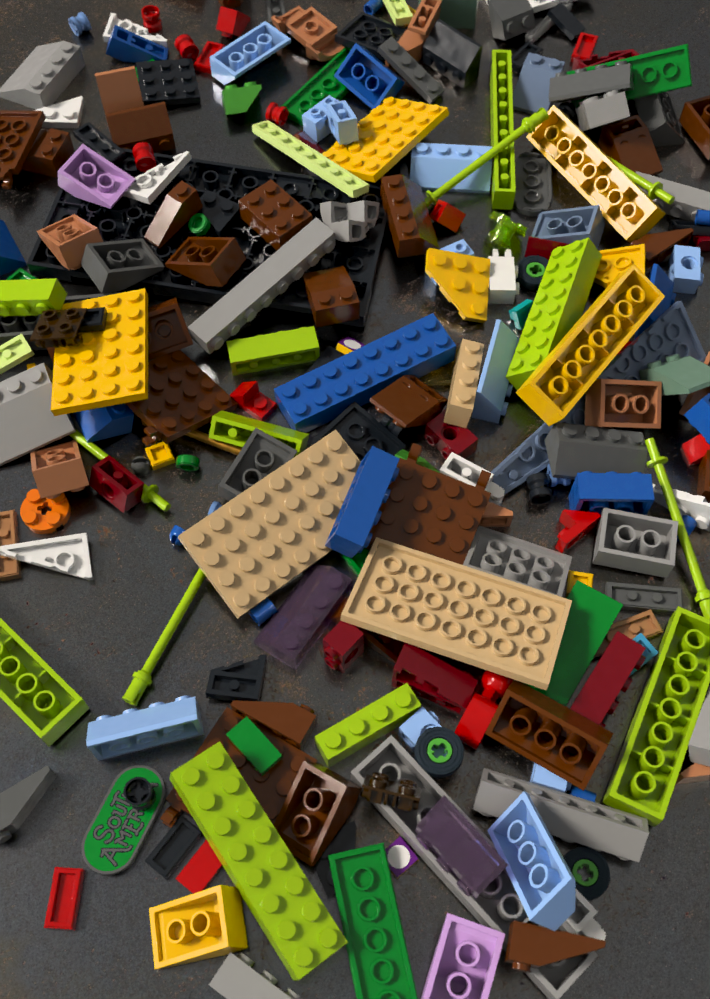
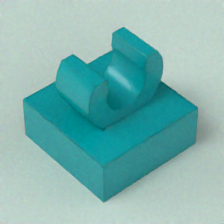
(520, 313)

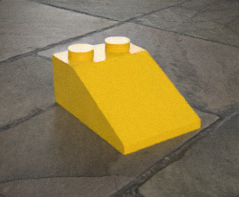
(198, 927)

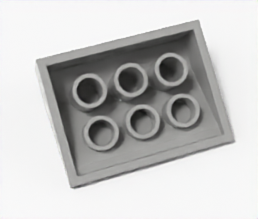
(44, 75)
(27, 414)
(518, 561)

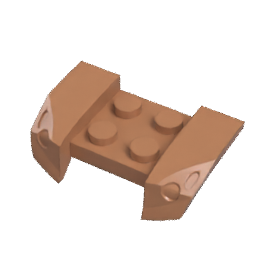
(310, 30)

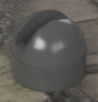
(139, 467)

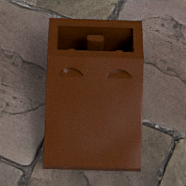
(630, 145)
(409, 402)

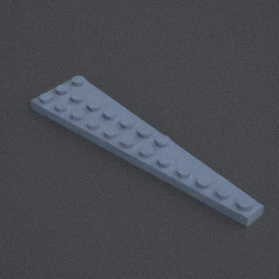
(666, 336)

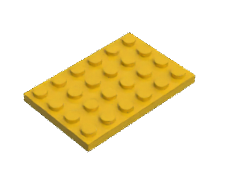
(386, 137)
(110, 362)

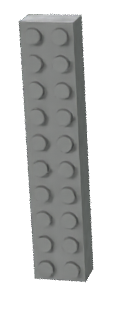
(500, 901)

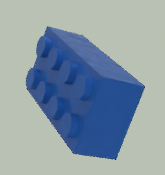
(363, 503)

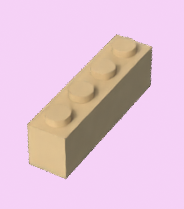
(464, 383)

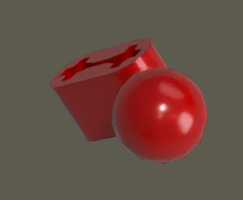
(482, 709)

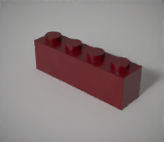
(609, 678)

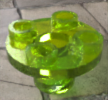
(504, 230)

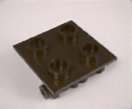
(59, 328)
(406, 789)

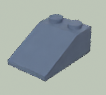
(534, 83)
(570, 225)

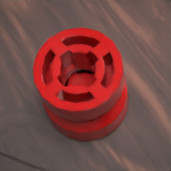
(151, 18)
(186, 47)
(144, 156)

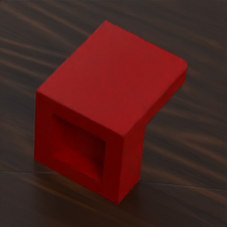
(447, 215)

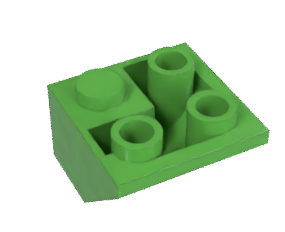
(239, 99)

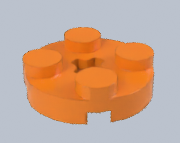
(44, 524)

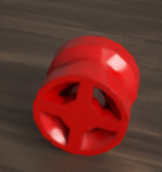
(277, 114)

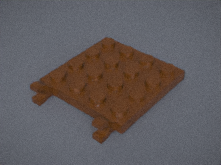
(17, 137)
(178, 399)
(431, 510)
(268, 789)

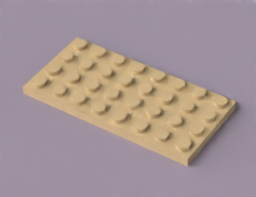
(274, 525)
(458, 612)

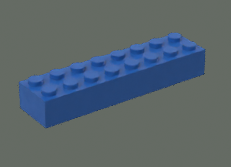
(361, 374)

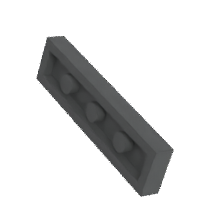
(410, 70)

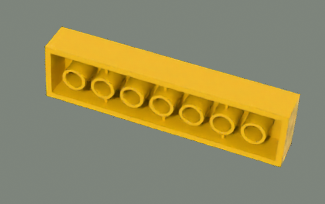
(595, 175)
(590, 345)

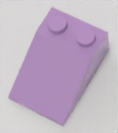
(93, 178)
(463, 961)

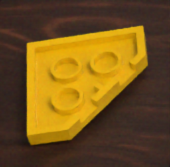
(617, 260)
(462, 281)

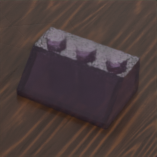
(459, 848)

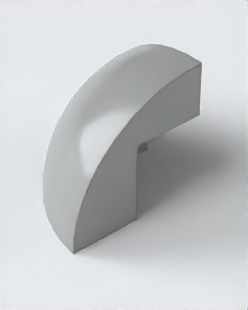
(351, 219)

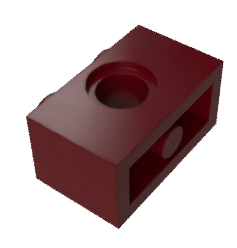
(463, 442)
(116, 484)
(343, 646)

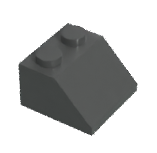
(510, 18)

